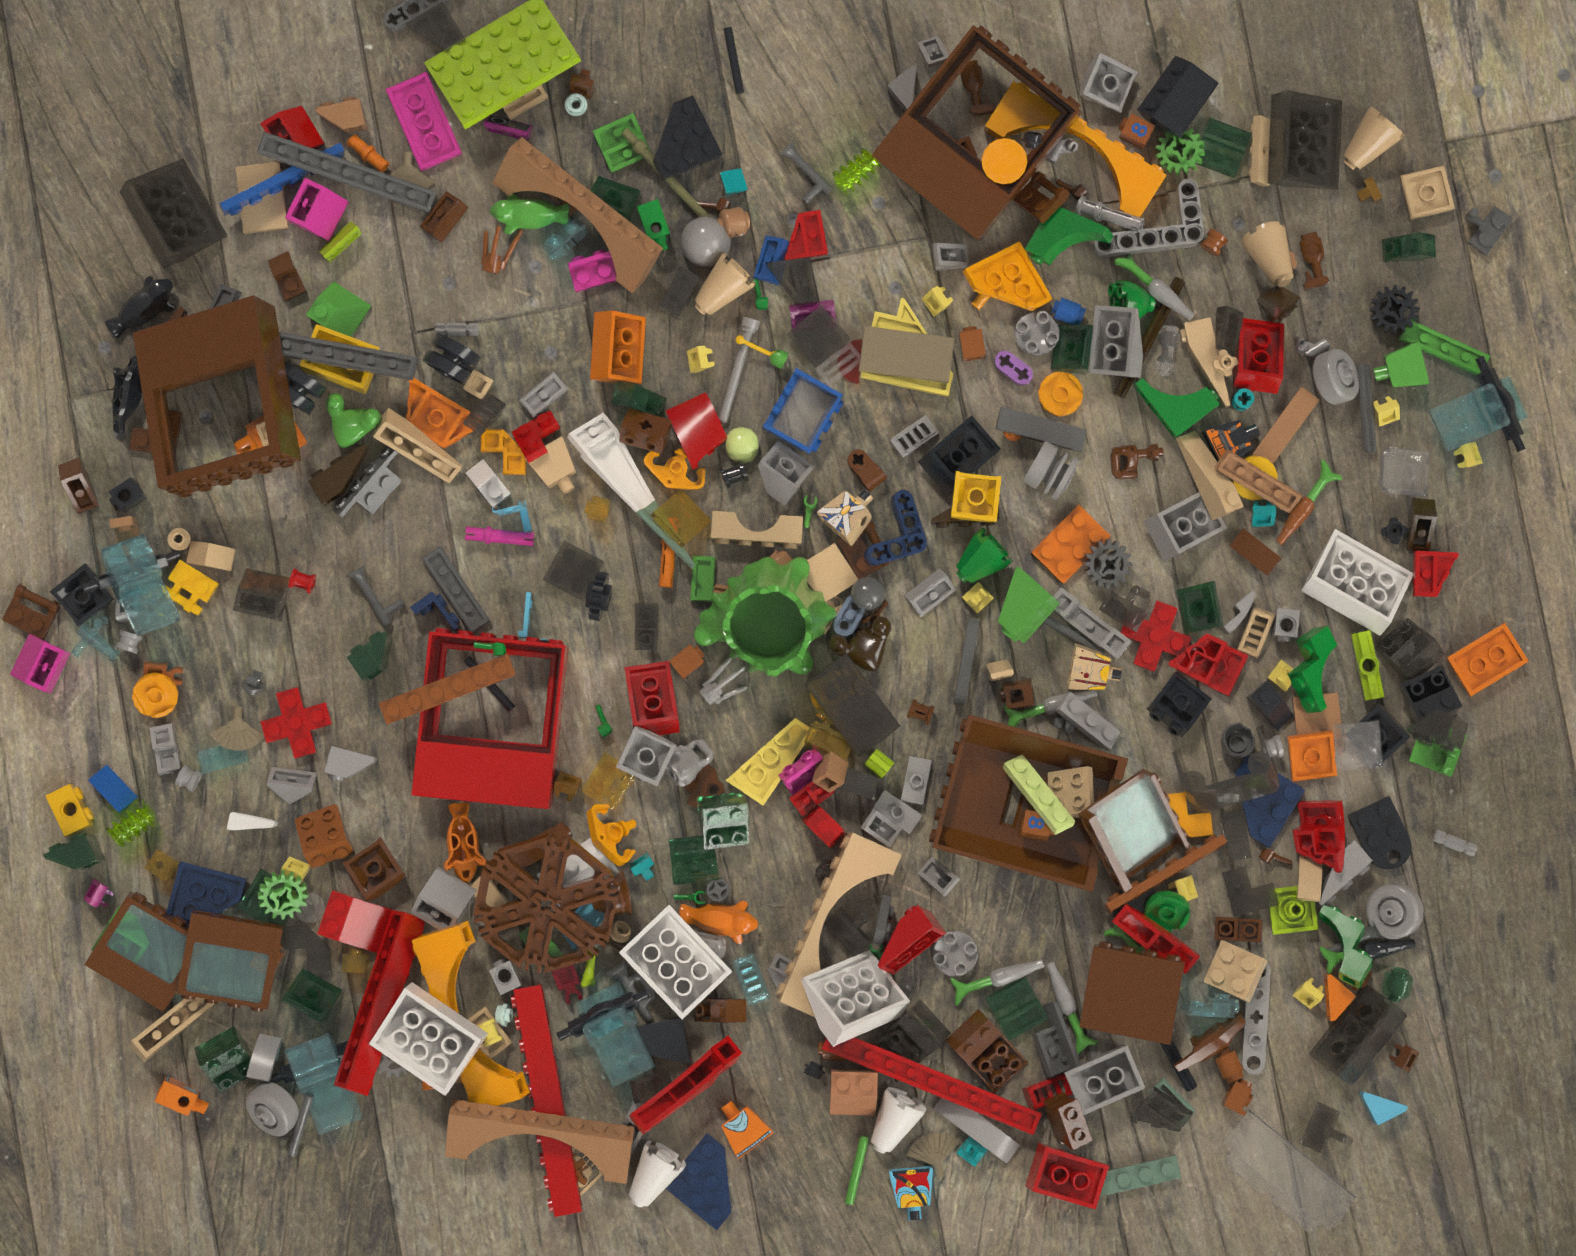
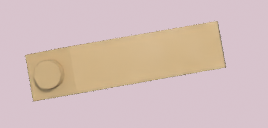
(1200, 343)
(415, 445)
(1214, 487)
(168, 1027)

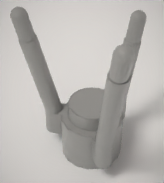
(712, 692)

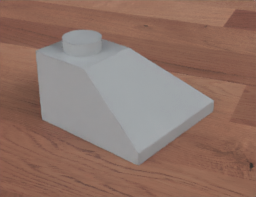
(783, 472)

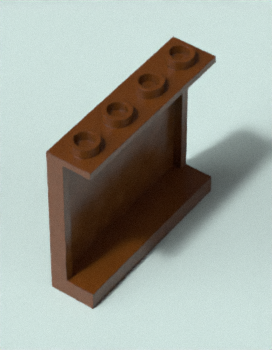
(1132, 993)

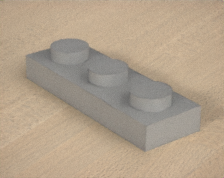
(1088, 721)

